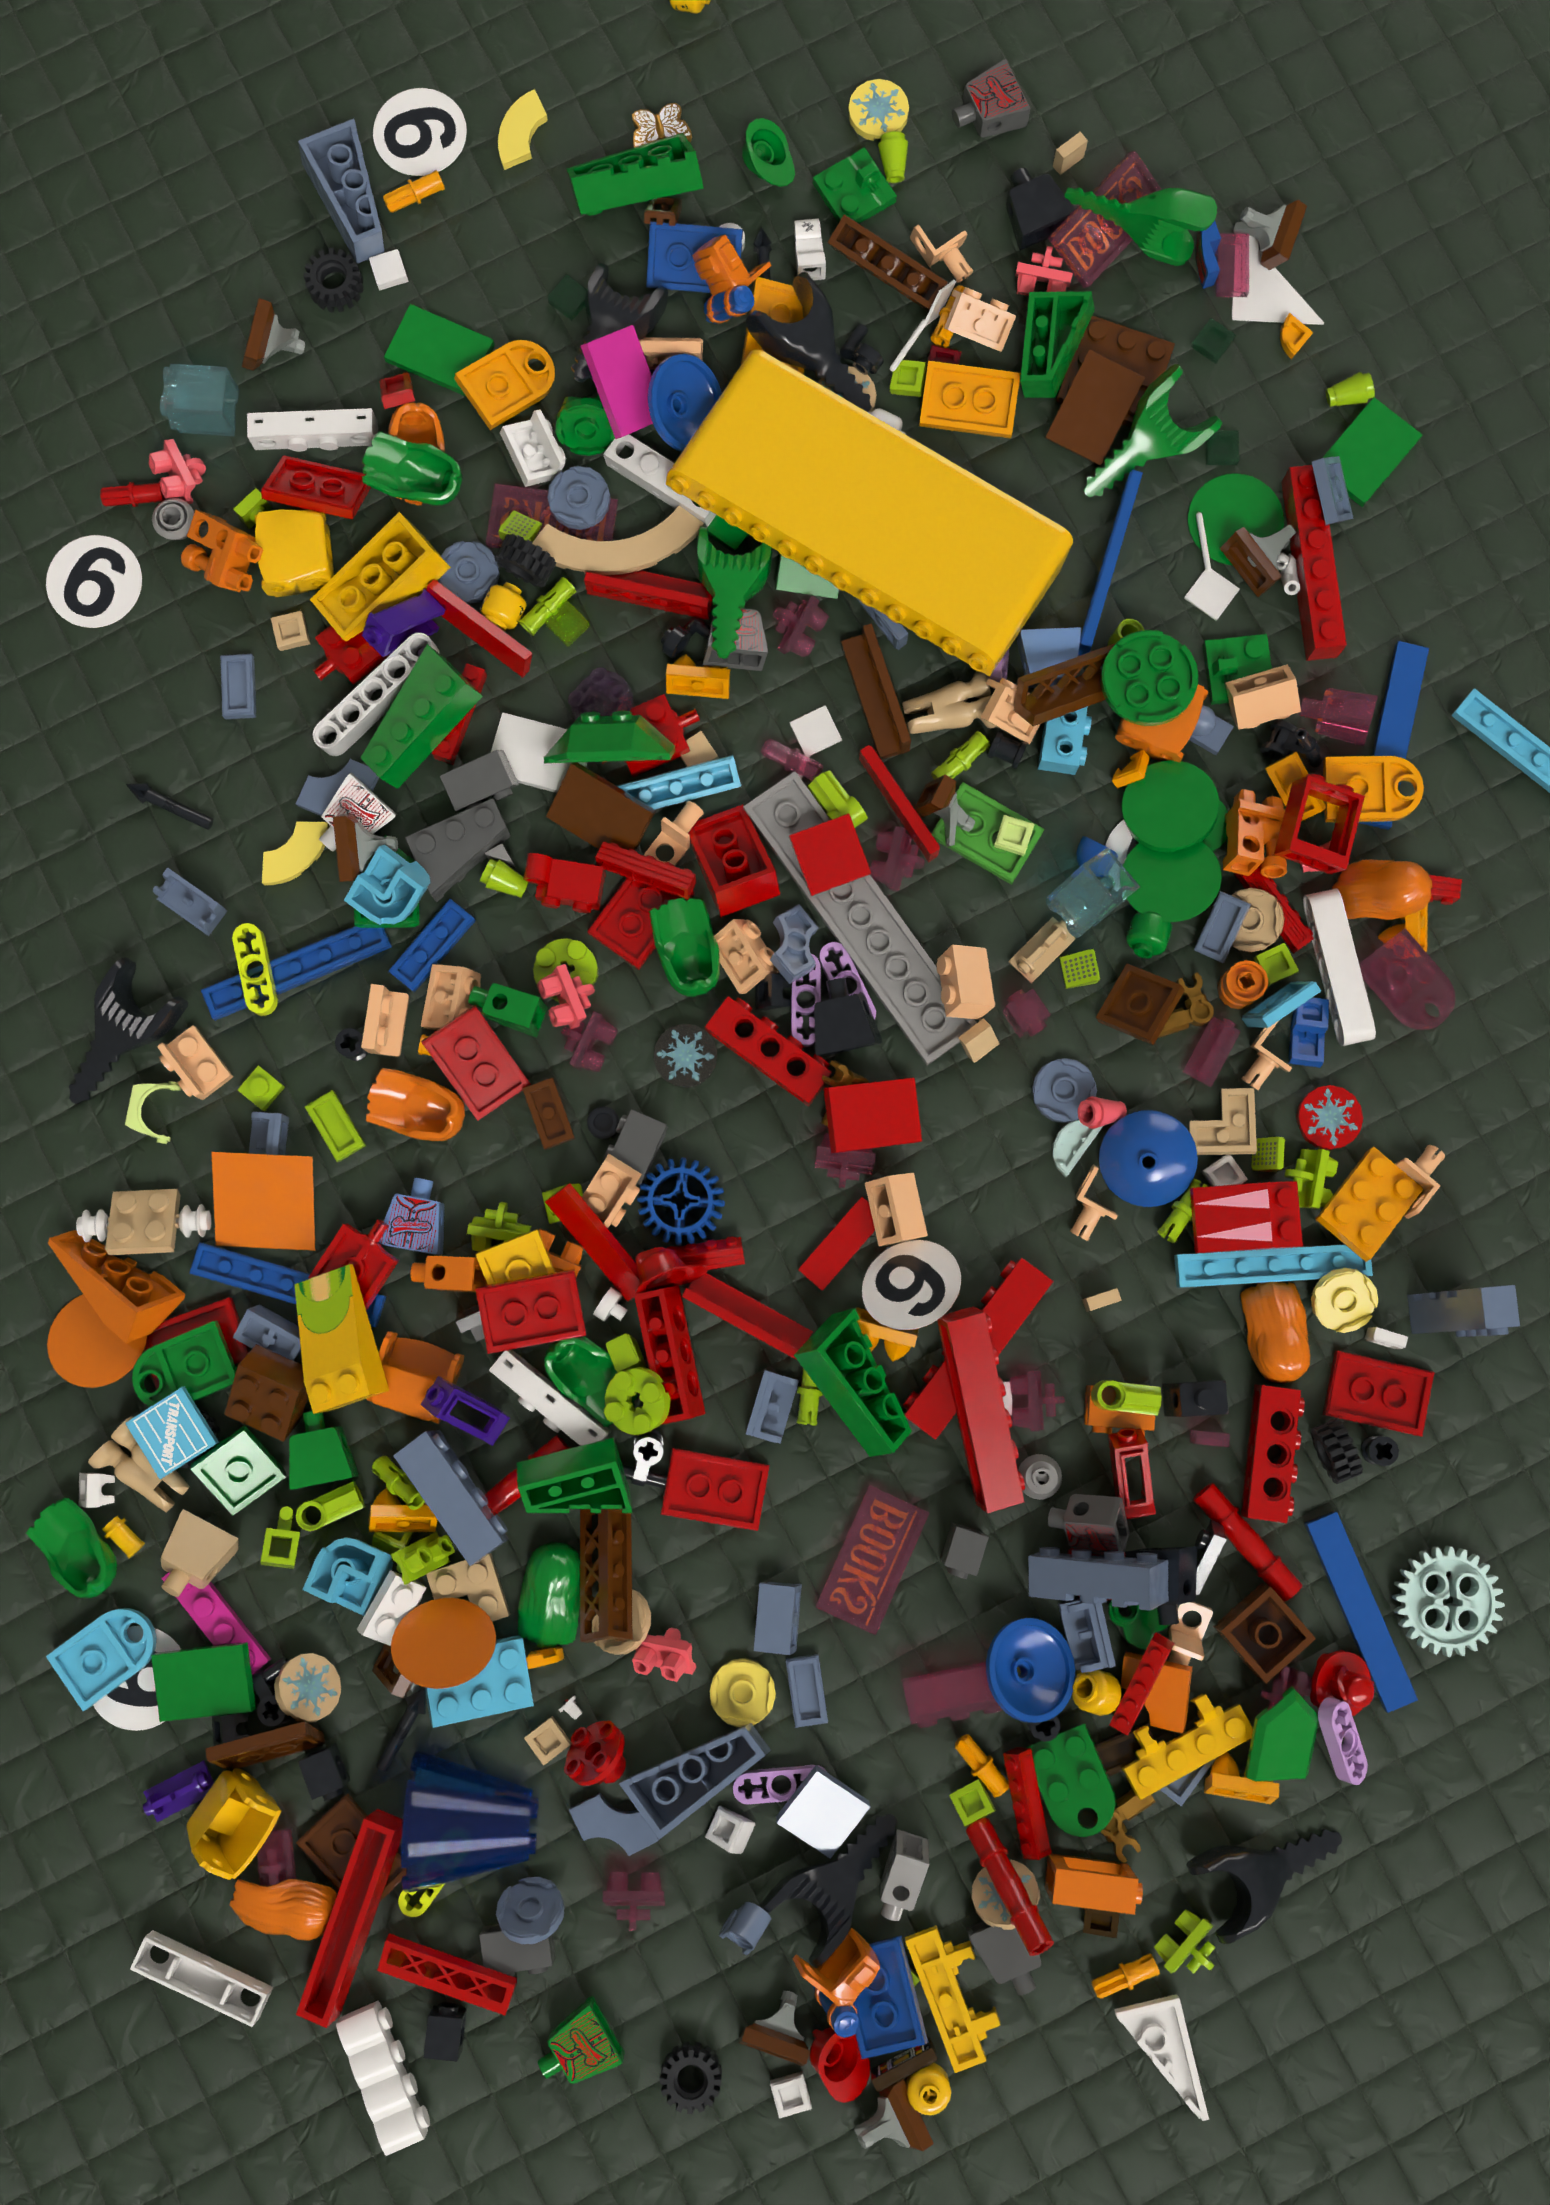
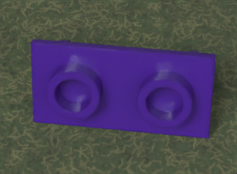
(178, 1792)

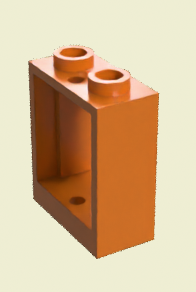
(1092, 1884)

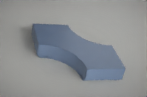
(320, 791)
(794, 955)
(600, 1819)

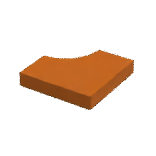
(1169, 1696)

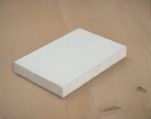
(525, 747)

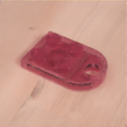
(1408, 979)

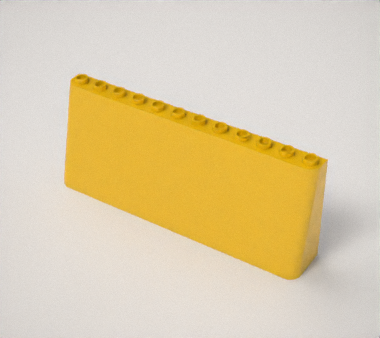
(871, 511)

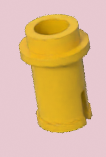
(123, 1536)

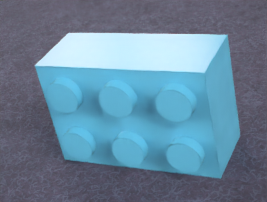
(495, 1690)

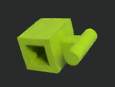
(281, 1543)

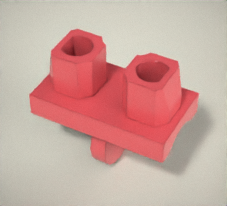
(1029, 274)
(182, 470)
(571, 996)
(667, 1653)

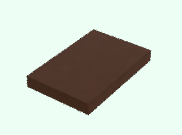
(1095, 407)
(599, 810)
(265, 1746)
(333, 1839)

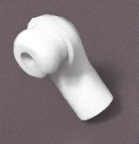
(1289, 574)

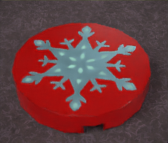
(1329, 1117)

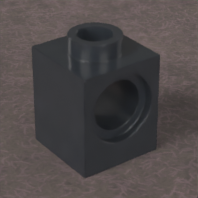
(324, 1772)
(445, 2032)

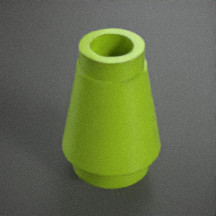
(893, 155)
(1350, 391)
(504, 879)

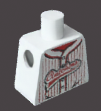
(355, 799)

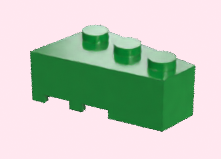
(1051, 339)
(575, 1479)

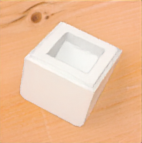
(730, 1830)

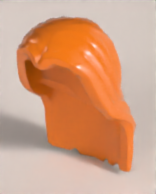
(417, 425)
(1384, 889)
(414, 1106)
(1276, 1330)
(286, 1908)

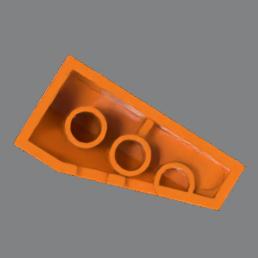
(120, 1293)

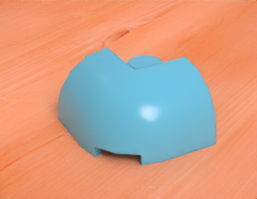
(388, 887)
(349, 1574)

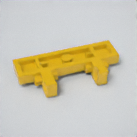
(1166, 1762)
(937, 1971)

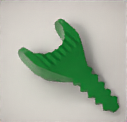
(1155, 220)
(1151, 435)
(731, 583)

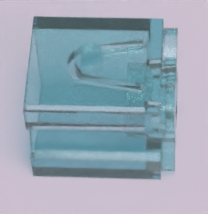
(199, 399)
(1086, 899)

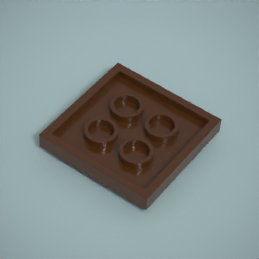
(1125, 346)

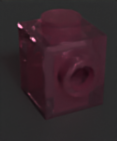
(1026, 1013)

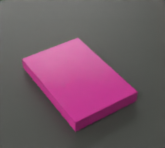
(621, 379)

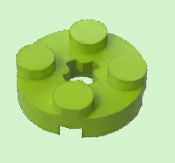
(570, 952)
(652, 1393)

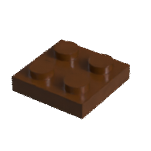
(1140, 1004)

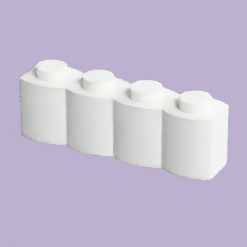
(382, 2077)

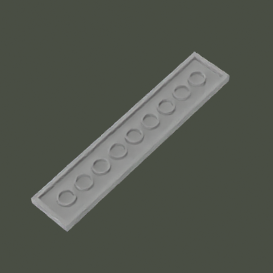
(865, 926)

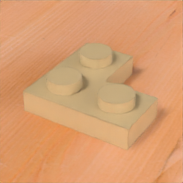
(1234, 1131)
(477, 1581)

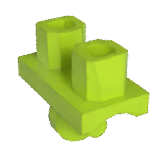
(1310, 1177)
(495, 1225)
(423, 1557)
(1175, 1955)

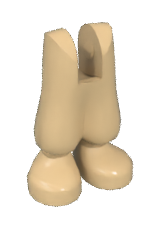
(948, 706)
(136, 1470)

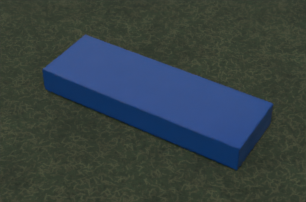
(432, 945)

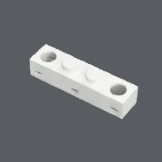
(327, 431)
(650, 472)
(535, 1394)
(201, 1978)

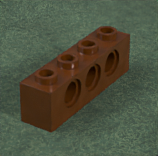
(886, 262)

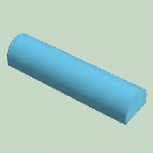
(685, 783)

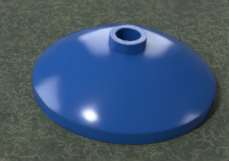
(681, 398)
(1144, 1135)
(1044, 1666)

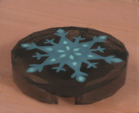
(685, 1056)

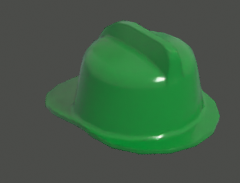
(768, 153)

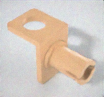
(948, 253)
(676, 832)
(1264, 1063)
(1420, 1173)
(1092, 1210)
(1189, 1639)

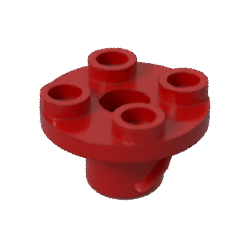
(1343, 1678)
(596, 1754)

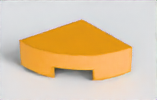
(1293, 335)
(1133, 771)
(544, 1657)

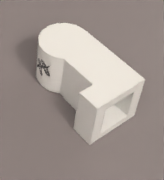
(809, 248)

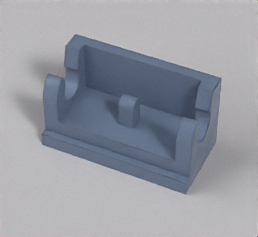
(189, 902)
(268, 1133)
(270, 1331)
(772, 1407)
(777, 1618)
(1087, 1635)

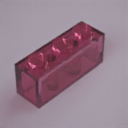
(947, 1694)

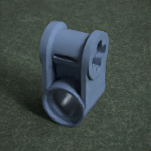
(745, 1926)

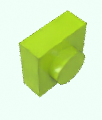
(908, 378)
(250, 507)
(1277, 963)
(261, 1088)
(972, 1802)

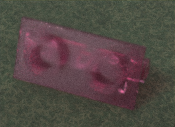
(1212, 1050)

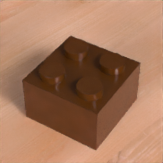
(268, 1393)
(1264, 1632)

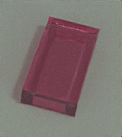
(1234, 266)

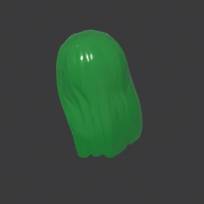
(411, 470)
(686, 945)
(582, 1374)
(74, 1549)
(550, 1596)

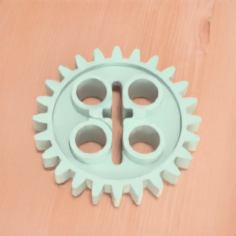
(1478, 1601)

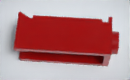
(1126, 1444)

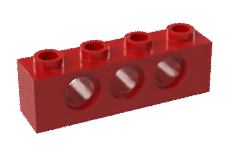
(723, 1027)
(670, 1350)
(1258, 1467)

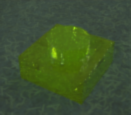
(567, 623)

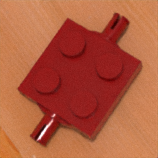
(350, 657)
(667, 722)
(367, 1255)

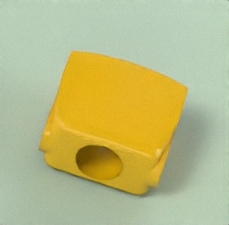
(294, 551)
(231, 1823)

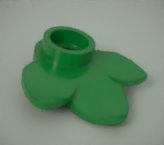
(1138, 1625)

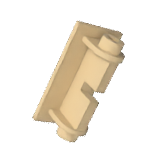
(1042, 949)

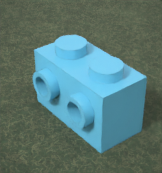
(1062, 742)

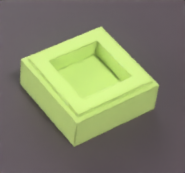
(1014, 835)

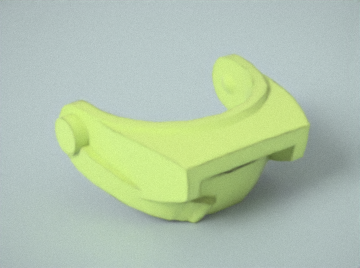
(138, 1095)

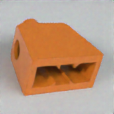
(449, 1273)

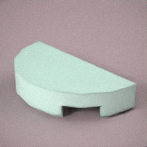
(1071, 1144)

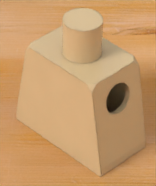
(195, 1553)

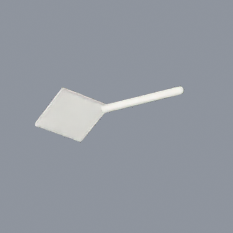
(938, 303)
(1211, 590)
(815, 731)

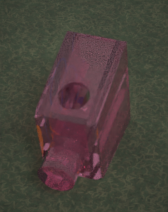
(1341, 714)

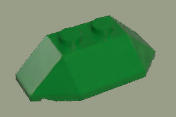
(610, 739)

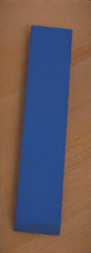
(1109, 561)
(1399, 705)
(299, 967)
(259, 1276)
(1361, 1611)

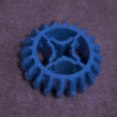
(653, 1199)

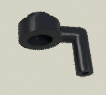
(864, 356)
(677, 639)

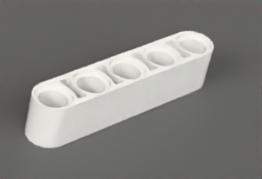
(361, 700)
(1339, 967)

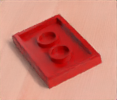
(316, 487)
(626, 922)
(476, 1062)
(872, 1115)
(221, 1311)
(531, 1311)
(1378, 1393)
(714, 1489)

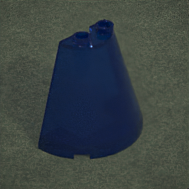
(462, 1823)

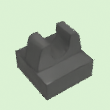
(470, 1320)

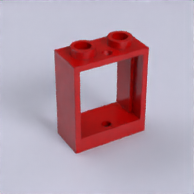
(1344, 831)

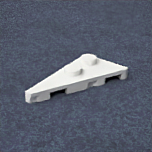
(1163, 2035)

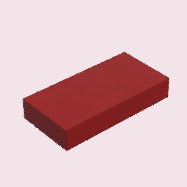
(396, 390)

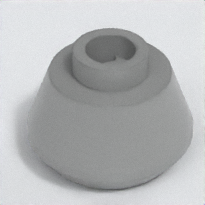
(173, 518)
(1030, 1471)

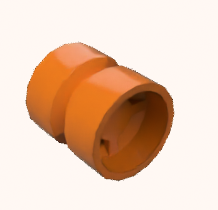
(1242, 984)

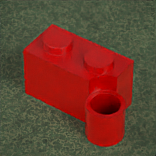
(565, 882)

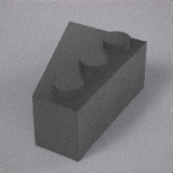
(457, 845)

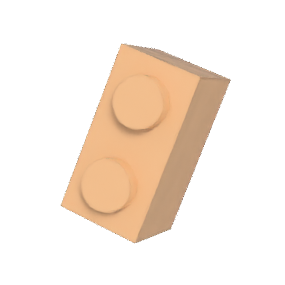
(1263, 697)
(965, 982)
(896, 1209)

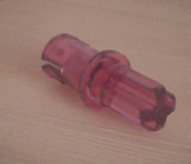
(791, 759)

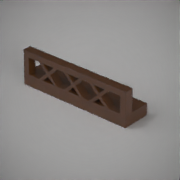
(876, 694)
(1068, 694)
(611, 1571)

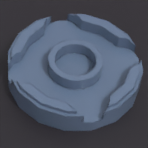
(579, 497)
(471, 571)
(1061, 1088)
(530, 1910)

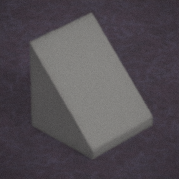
(499, 852)

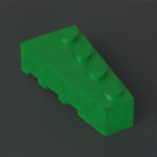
(636, 175)
(419, 717)
(853, 1383)

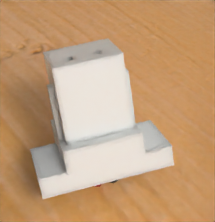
(571, 1708)

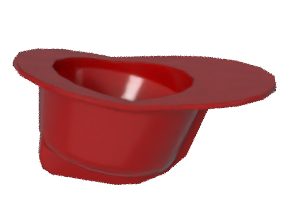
(664, 1269)
(839, 2064)

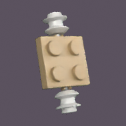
(143, 1222)

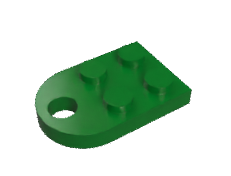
(191, 1360)
(1073, 1779)

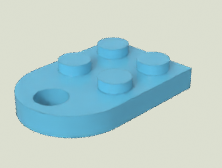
(103, 1655)

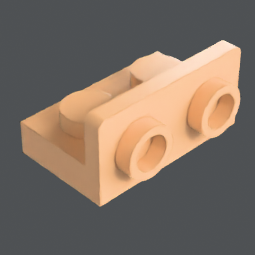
(979, 320)
(658, 349)
(1002, 714)
(744, 954)
(448, 994)
(385, 1021)
(195, 1064)
(610, 1189)

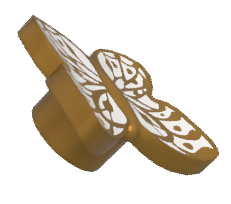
(659, 126)

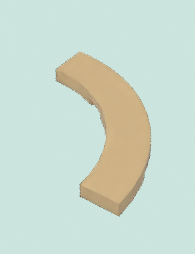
(621, 555)

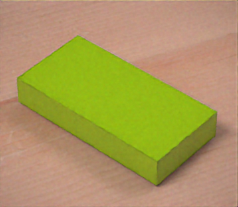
(335, 1126)

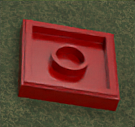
(829, 854)

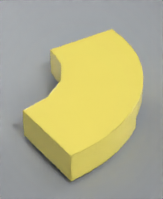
(518, 128)
(294, 856)

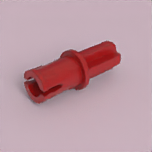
(132, 494)

